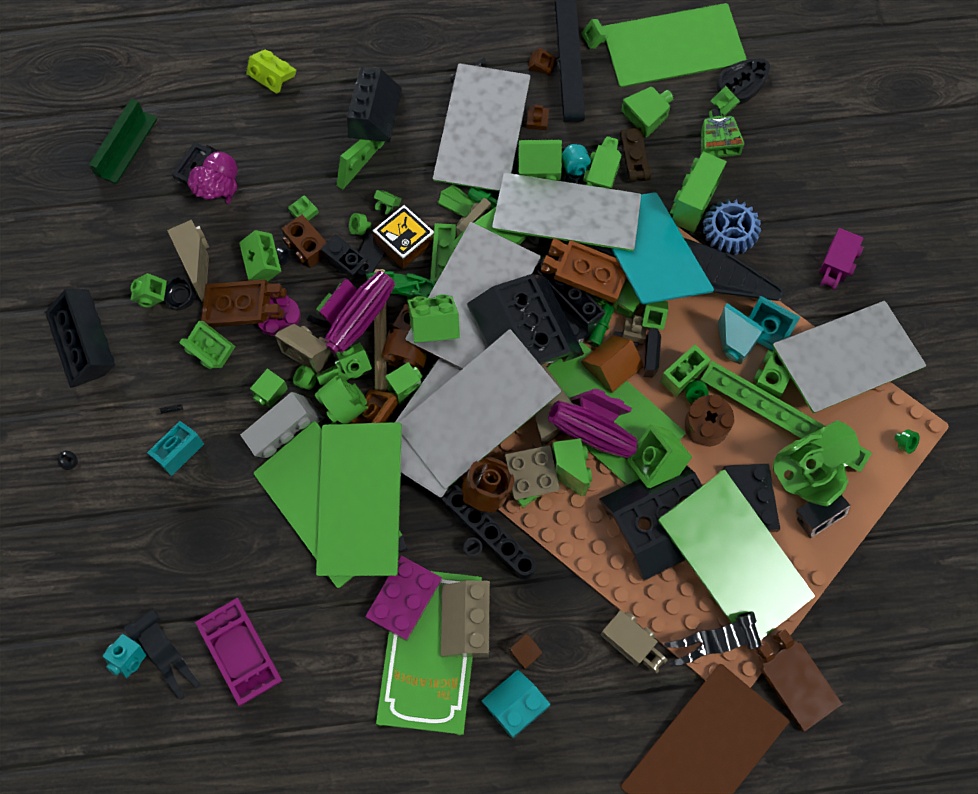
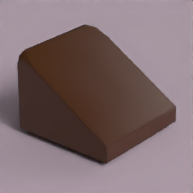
(541, 62)
(525, 651)

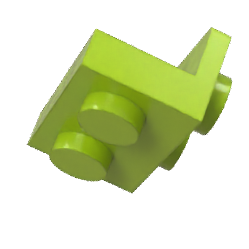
(269, 70)

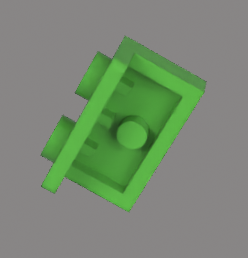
(208, 346)

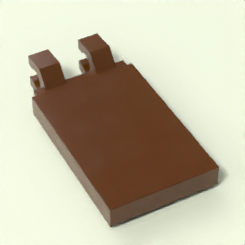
(241, 303)
(797, 681)

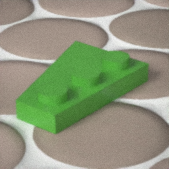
(354, 159)

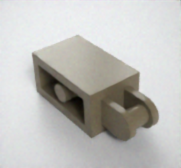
(633, 641)

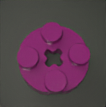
(291, 316)

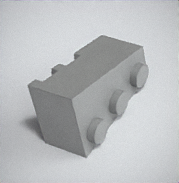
(280, 425)

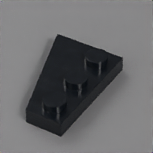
(757, 488)

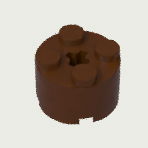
(399, 351)
(714, 409)
(487, 484)

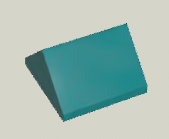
(775, 320)
(176, 448)

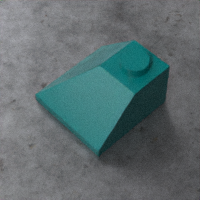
(737, 334)

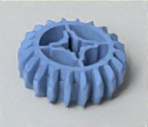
(732, 238)

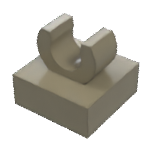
(634, 330)

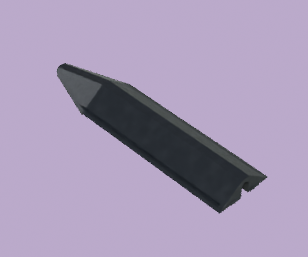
(728, 273)

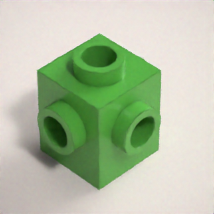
(148, 290)
(353, 361)

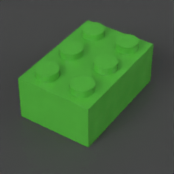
(697, 191)

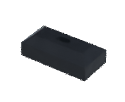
(194, 156)
(652, 352)

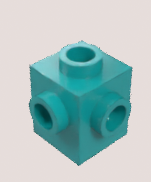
(123, 656)

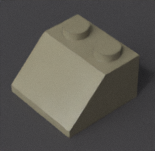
(303, 347)

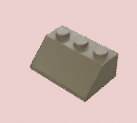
(465, 619)

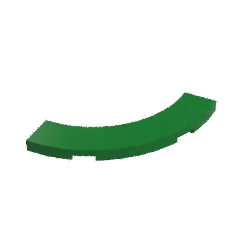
(409, 284)

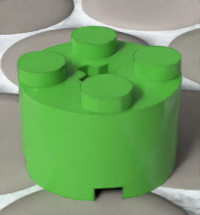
(342, 399)

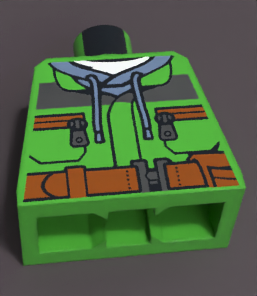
(721, 135)

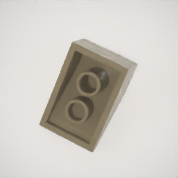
(192, 250)

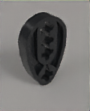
(744, 70)

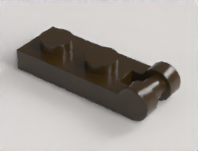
(635, 154)

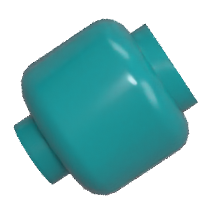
(576, 159)

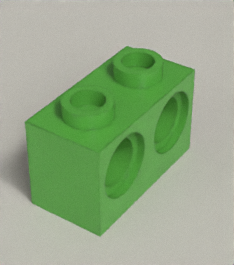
(773, 371)
(404, 383)

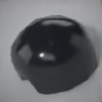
(179, 293)

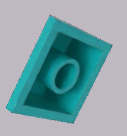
(516, 703)

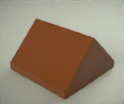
(614, 362)
(380, 408)

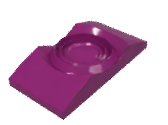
(239, 652)

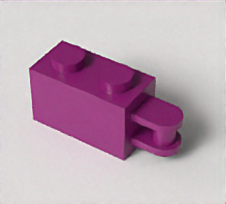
(840, 258)

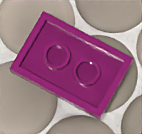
(404, 598)

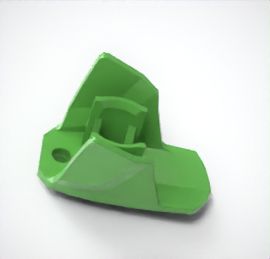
(828, 455)

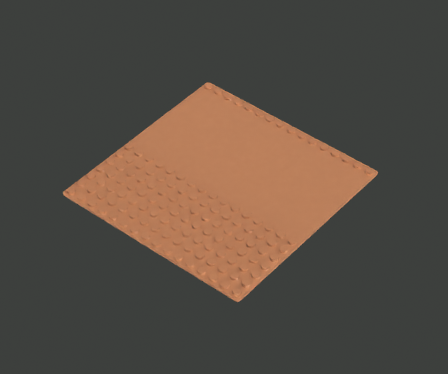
(676, 600)

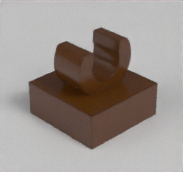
(537, 118)

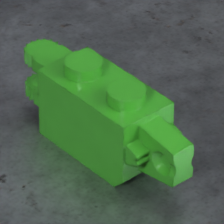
(603, 165)

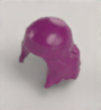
(214, 177)

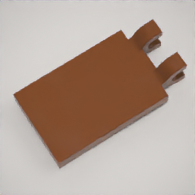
(585, 269)

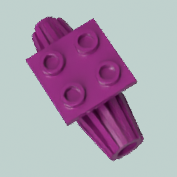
(354, 309)
(595, 422)

